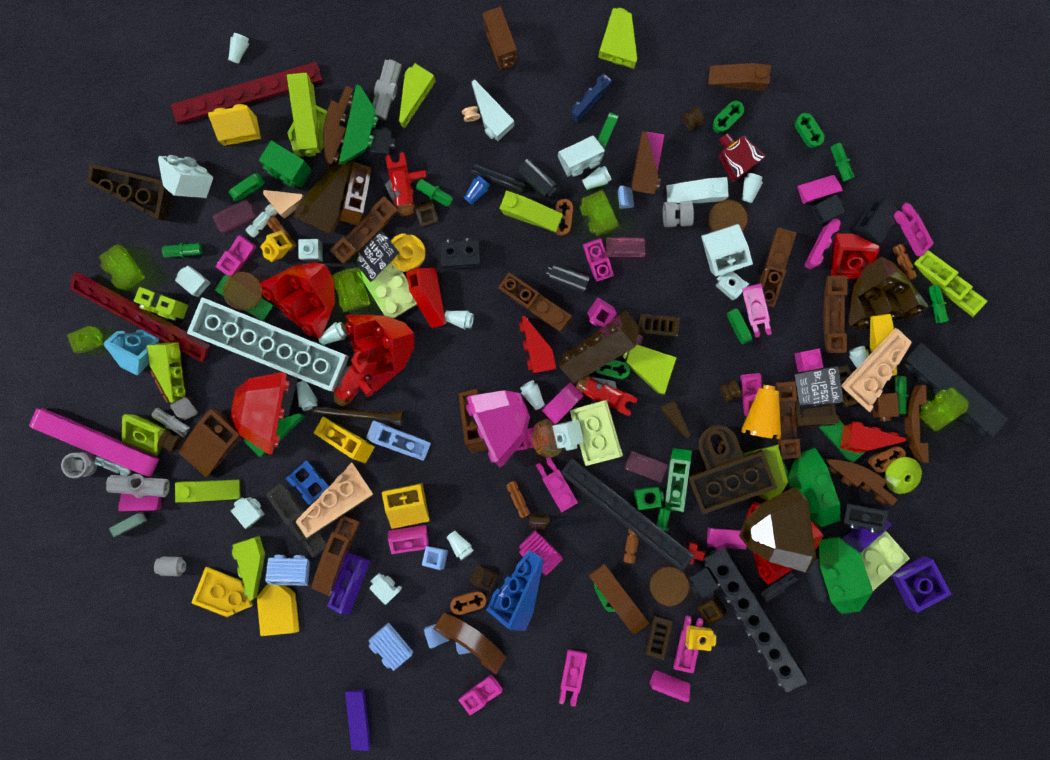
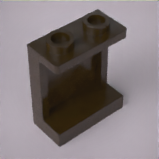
(816, 416)

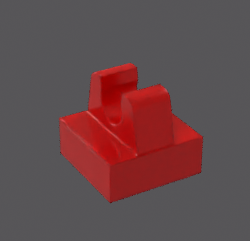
(692, 547)

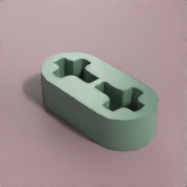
(128, 524)

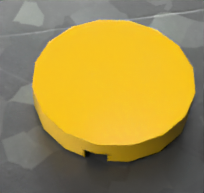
(411, 252)

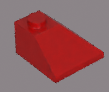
(851, 255)

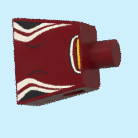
(739, 156)

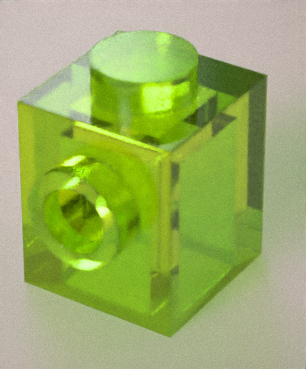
(85, 339)

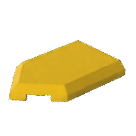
(220, 593)
(277, 610)

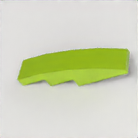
(951, 284)

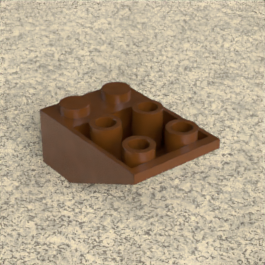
(210, 442)

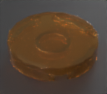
(726, 214)
(242, 291)
(544, 439)
(669, 586)

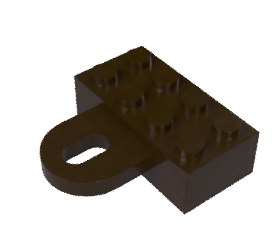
(729, 475)

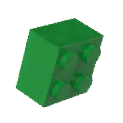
(285, 165)

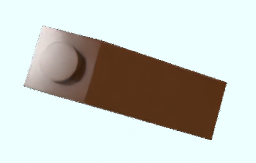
(740, 76)
(645, 173)
(356, 194)
(471, 436)

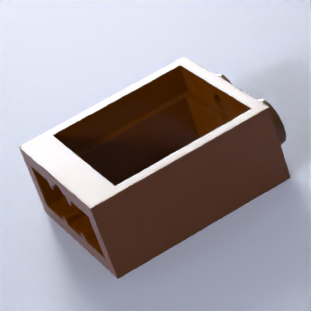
(500, 38)

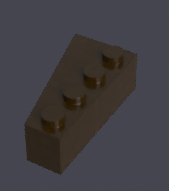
(137, 190)
(601, 347)

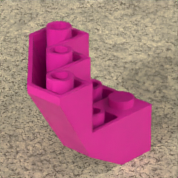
(501, 422)

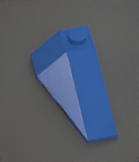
(516, 599)

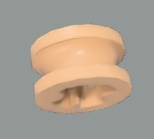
(471, 114)

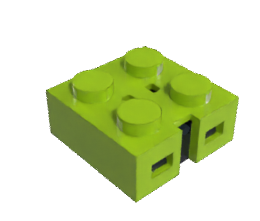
(160, 304)

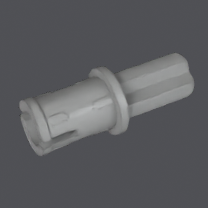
(170, 422)

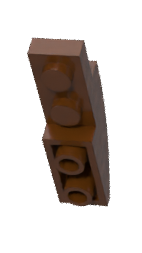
(334, 133)
(775, 264)
(534, 302)
(854, 475)
(334, 555)

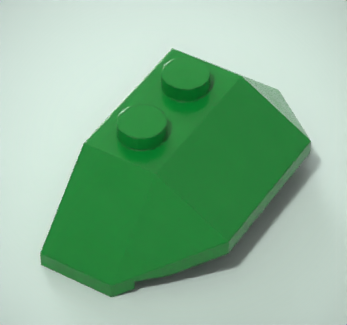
(358, 127)
(815, 483)
(844, 575)

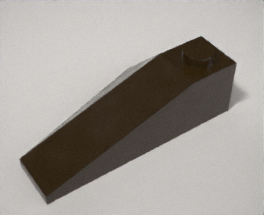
(322, 202)

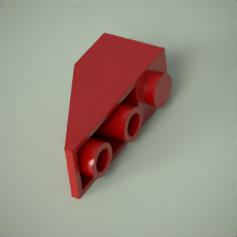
(425, 290)
(539, 351)
(861, 439)

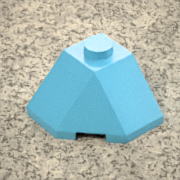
(131, 349)

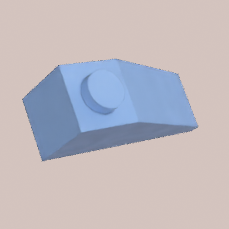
(397, 440)

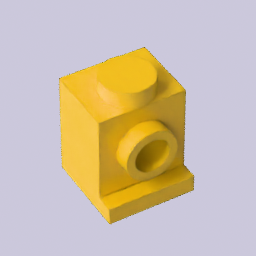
(272, 250)
(695, 633)

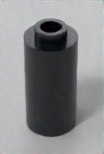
(537, 178)
(567, 278)
(817, 582)

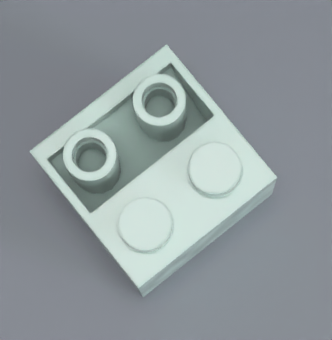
(581, 156)
(184, 176)
(726, 250)

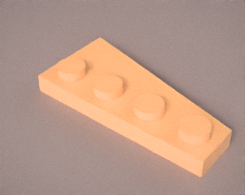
(870, 377)
(342, 495)

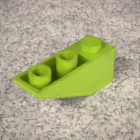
(166, 365)
(250, 559)

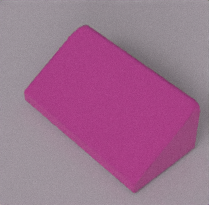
(819, 189)
(129, 502)
(719, 536)
(408, 539)
(670, 686)

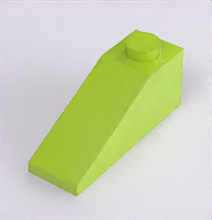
(415, 89)
(530, 211)
(207, 490)

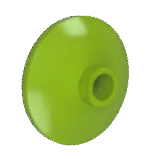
(898, 470)

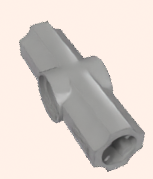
(386, 89)
(128, 485)

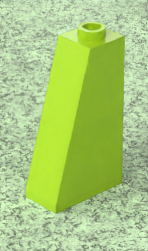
(304, 113)

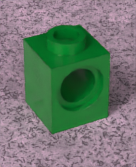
(640, 497)

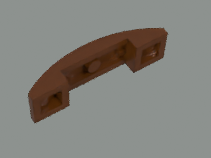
(375, 221)
(834, 314)
(912, 423)
(789, 443)
(618, 599)
(472, 640)

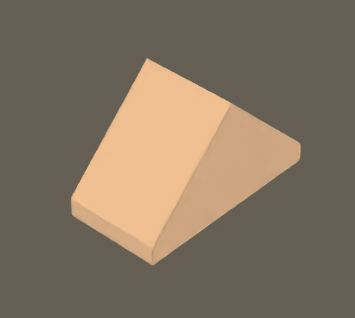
(283, 202)

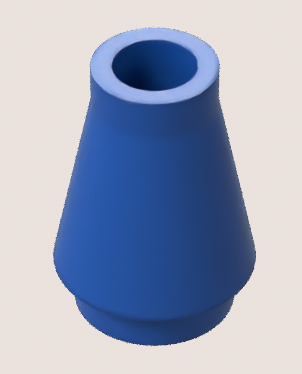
(476, 190)

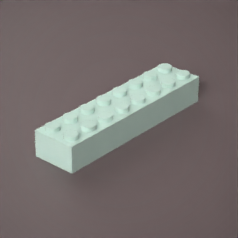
(268, 344)

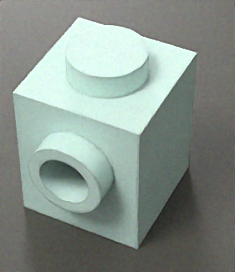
(568, 434)
(247, 511)

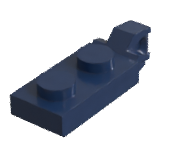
(591, 97)

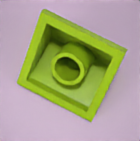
(141, 433)

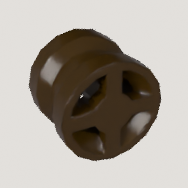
(693, 118)
(730, 391)
(169, 442)

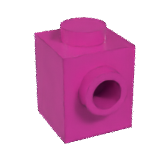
(601, 313)
(809, 360)

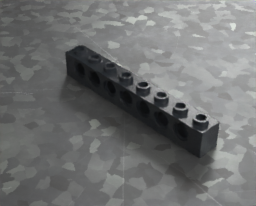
(789, 678)

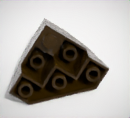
(883, 291)
(782, 531)

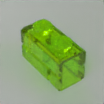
(599, 213)
(121, 267)
(351, 289)
(943, 409)

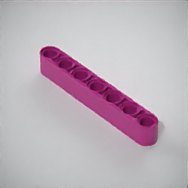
(94, 442)

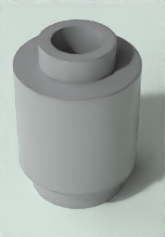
(169, 566)

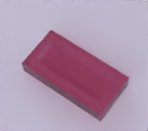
(234, 216)
(625, 247)
(646, 466)

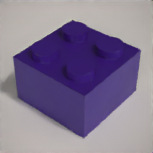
(921, 584)

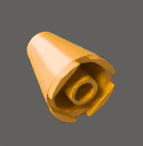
(764, 414)

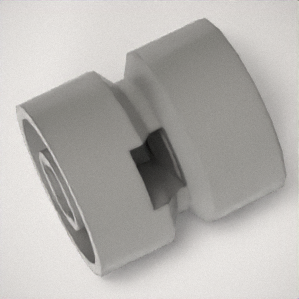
(685, 214)
(79, 464)

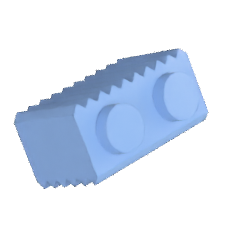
(288, 570)
(390, 647)

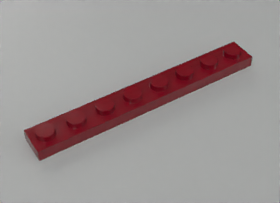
(241, 94)
(139, 317)

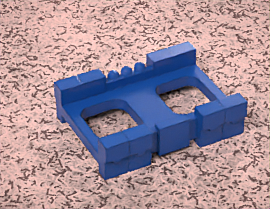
(303, 486)

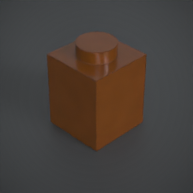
(886, 406)

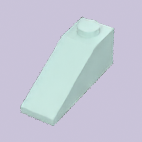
(495, 119)
(698, 191)

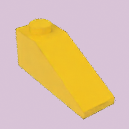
(344, 440)

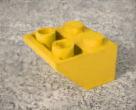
(234, 124)
(406, 505)

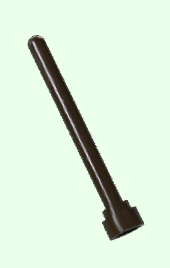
(395, 418)

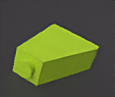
(619, 39)
(651, 366)

